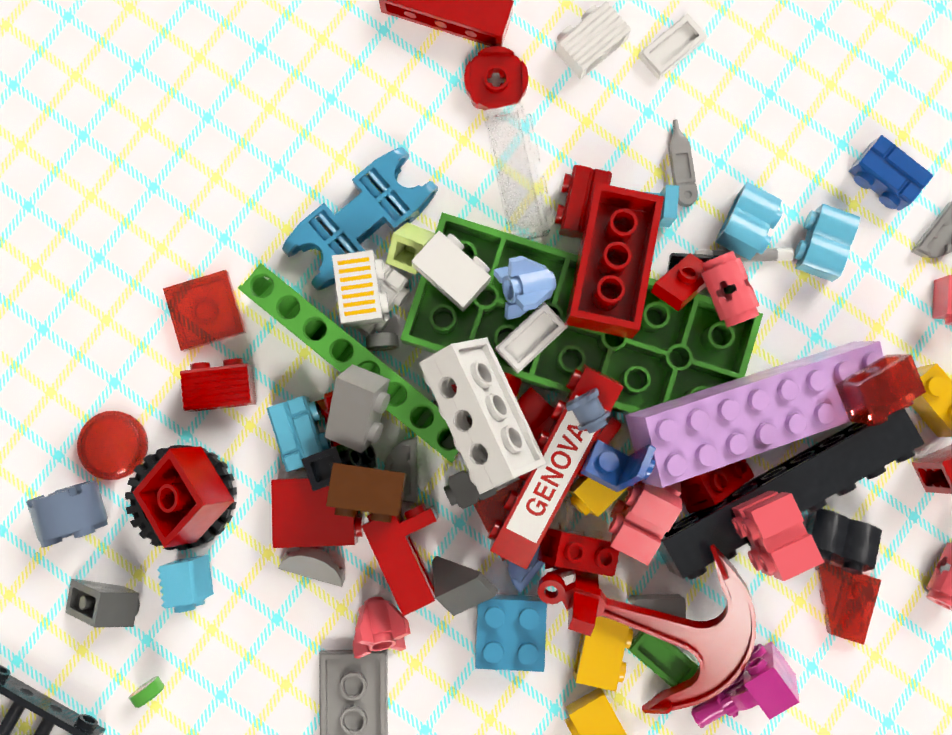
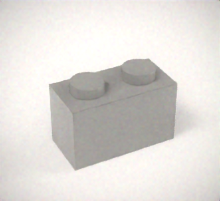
(357, 408)

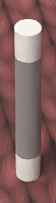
(769, 254)

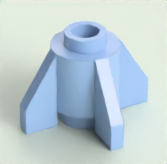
(524, 285)

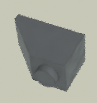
(102, 604)

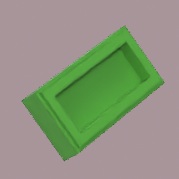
(663, 658)

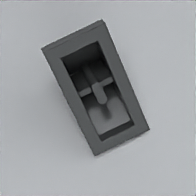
(459, 586)

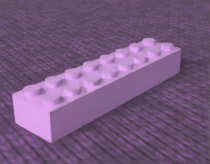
(748, 414)

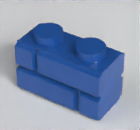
(890, 174)

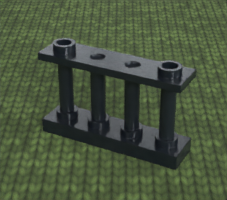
(50, 710)

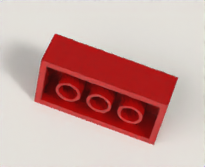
(614, 260)

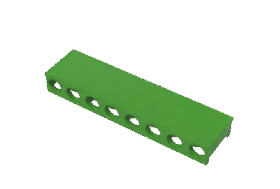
(343, 350)

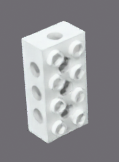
(494, 411)

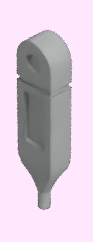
(682, 167)

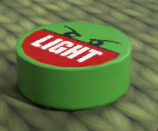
(146, 692)

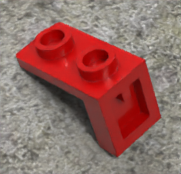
(714, 486)
(578, 552)

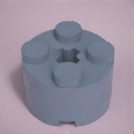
(67, 512)

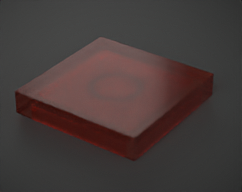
(204, 310)

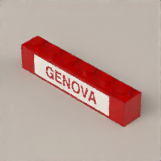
(544, 488)

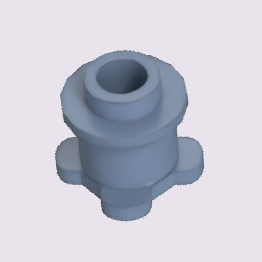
(589, 411)

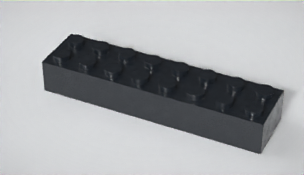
(810, 476)

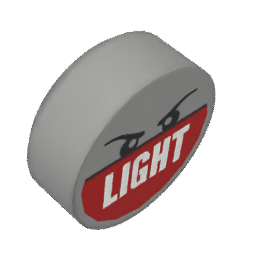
(382, 341)

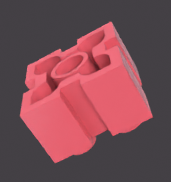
(644, 519)
(776, 535)

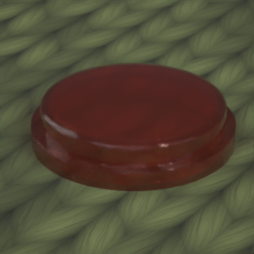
(112, 445)

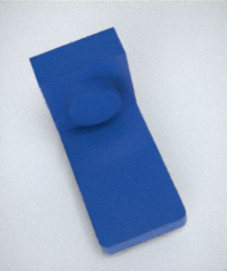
(617, 469)

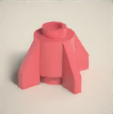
(379, 628)

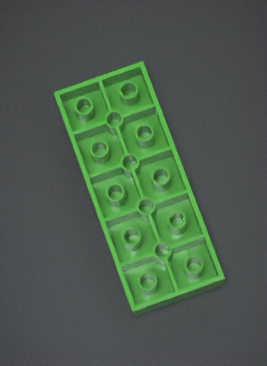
(662, 362)

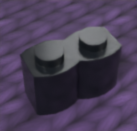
(844, 540)

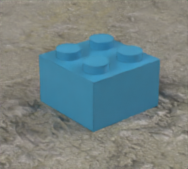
(511, 633)

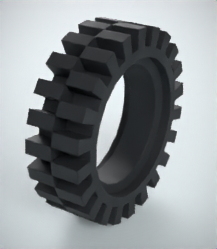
(140, 519)

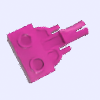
(763, 682)

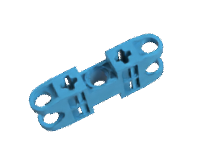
(361, 215)

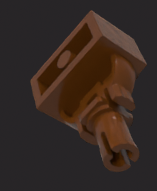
(366, 491)

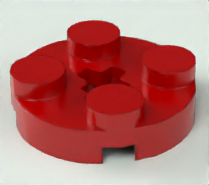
(490, 61)

